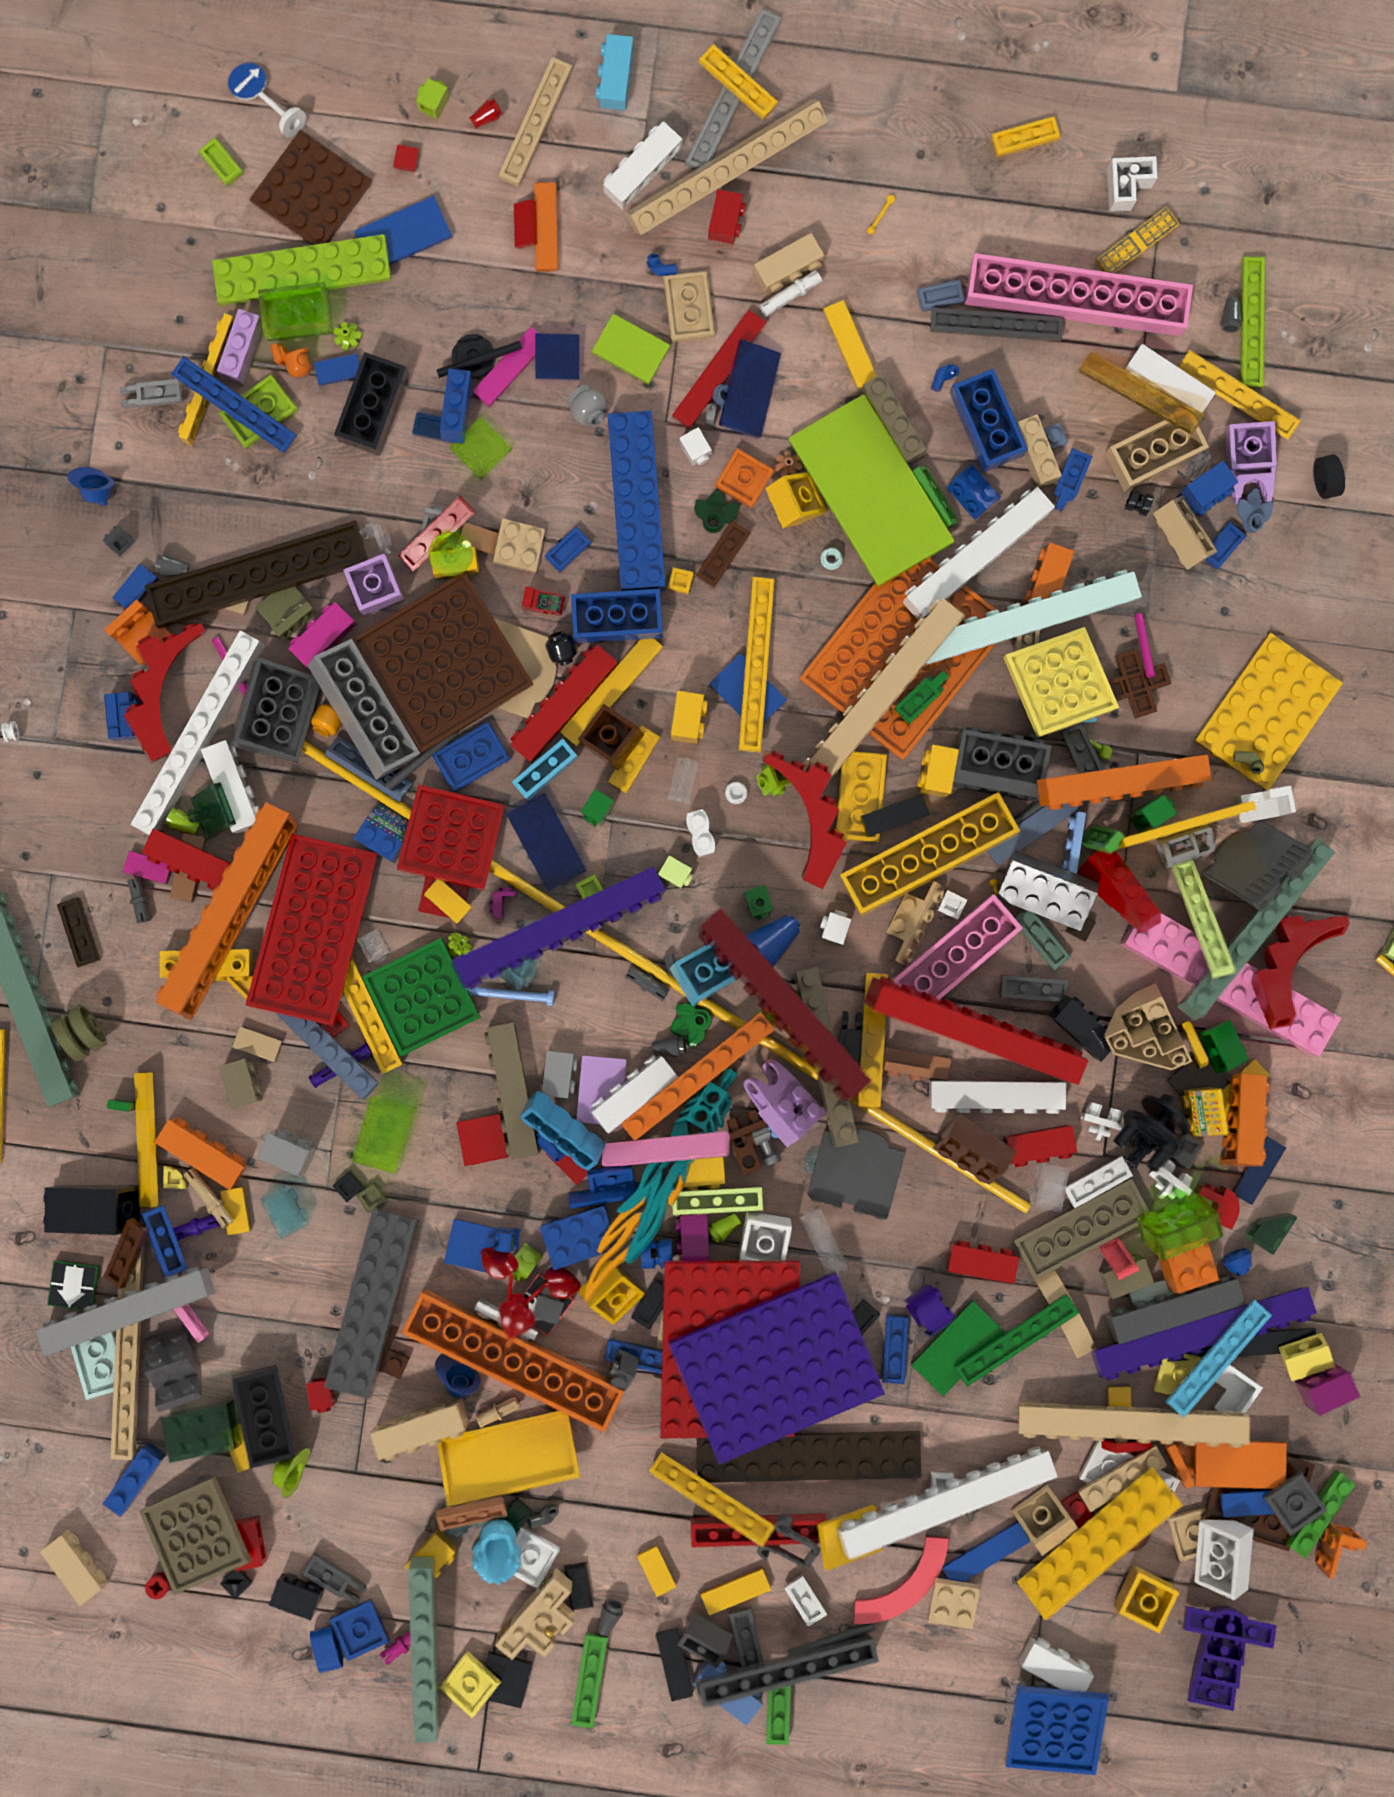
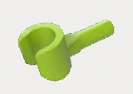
(1105, 751)

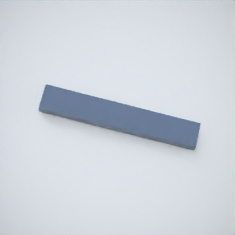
(1032, 829)

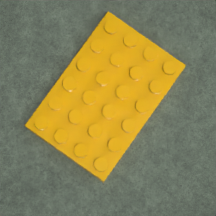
(1269, 710)

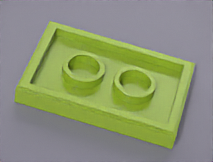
(631, 349)
(270, 399)

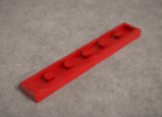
(717, 370)

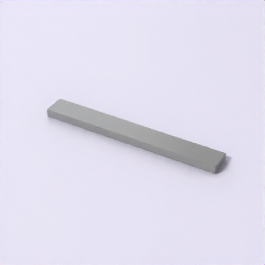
(727, 102)

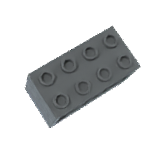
(991, 777)

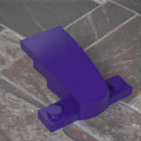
(1222, 1652)

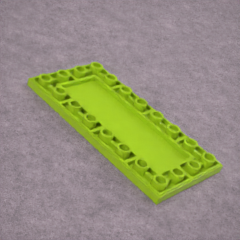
(871, 490)

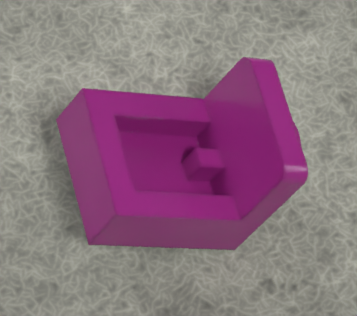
(496, 906)

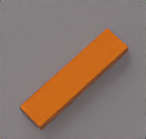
(546, 220)

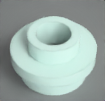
(831, 552)

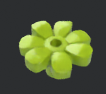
(347, 335)
(458, 944)

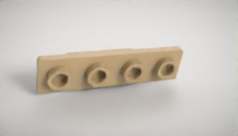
(912, 921)

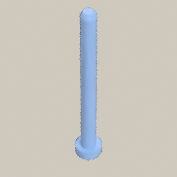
(513, 994)

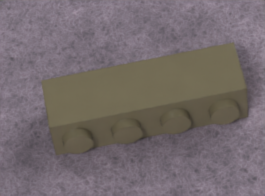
(894, 418)

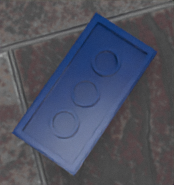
(410, 229)

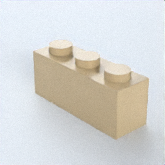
(789, 264)
(1039, 453)
(1184, 532)
(74, 1567)

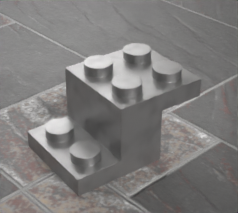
(172, 1368)

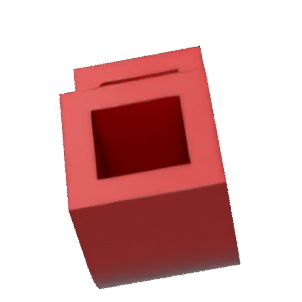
(1224, 1203)

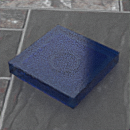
(556, 356)

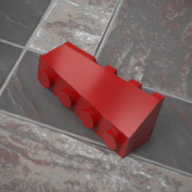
(1121, 890)

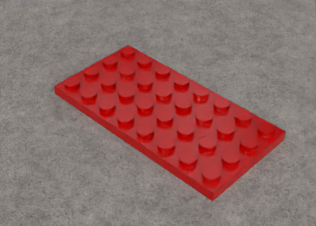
(312, 930)

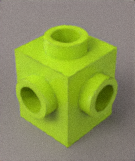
(772, 781)

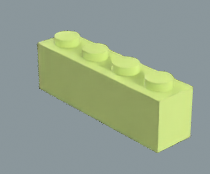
(719, 1200)

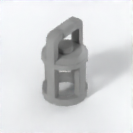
(1191, 845)

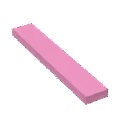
(666, 1149)

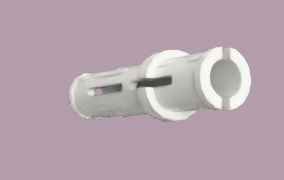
(785, 296)

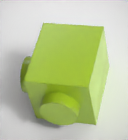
(432, 97)

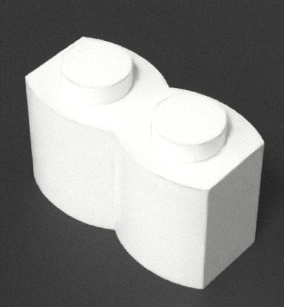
(702, 840)

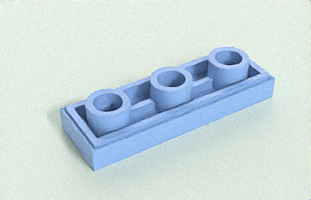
(1073, 844)

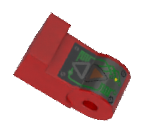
(543, 602)

